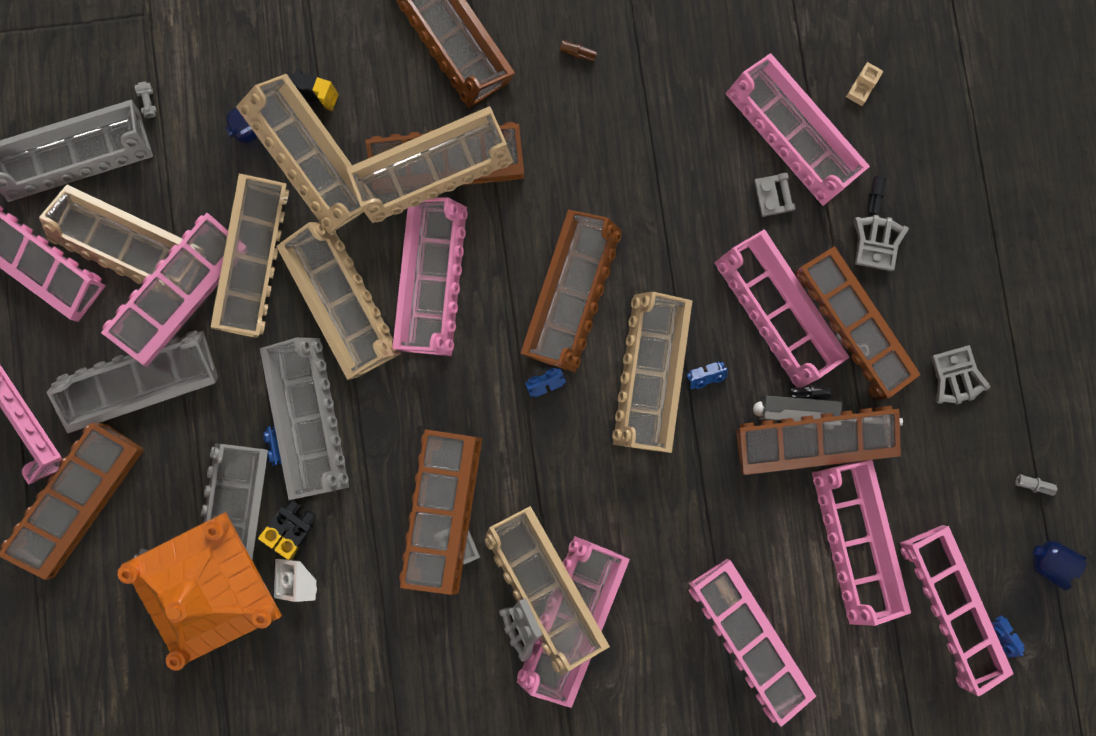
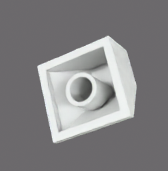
(293, 581)

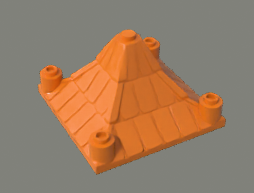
(201, 590)

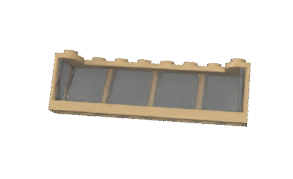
(302, 150)
(430, 165)
(106, 234)
(249, 256)
(338, 299)
(652, 372)
(541, 578)

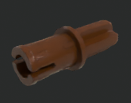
(578, 50)

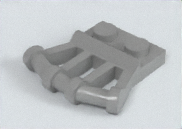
(873, 253)
(953, 363)
(525, 623)

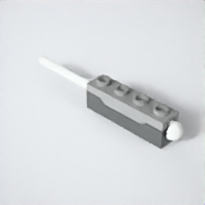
(780, 408)

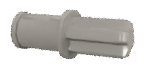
(1036, 485)

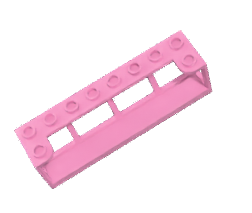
(795, 299)
(878, 536)
(965, 677)

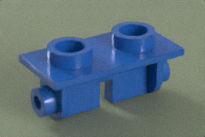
(715, 373)
(537, 384)
(273, 453)
(1010, 643)

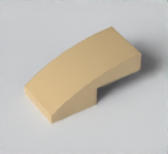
(864, 84)

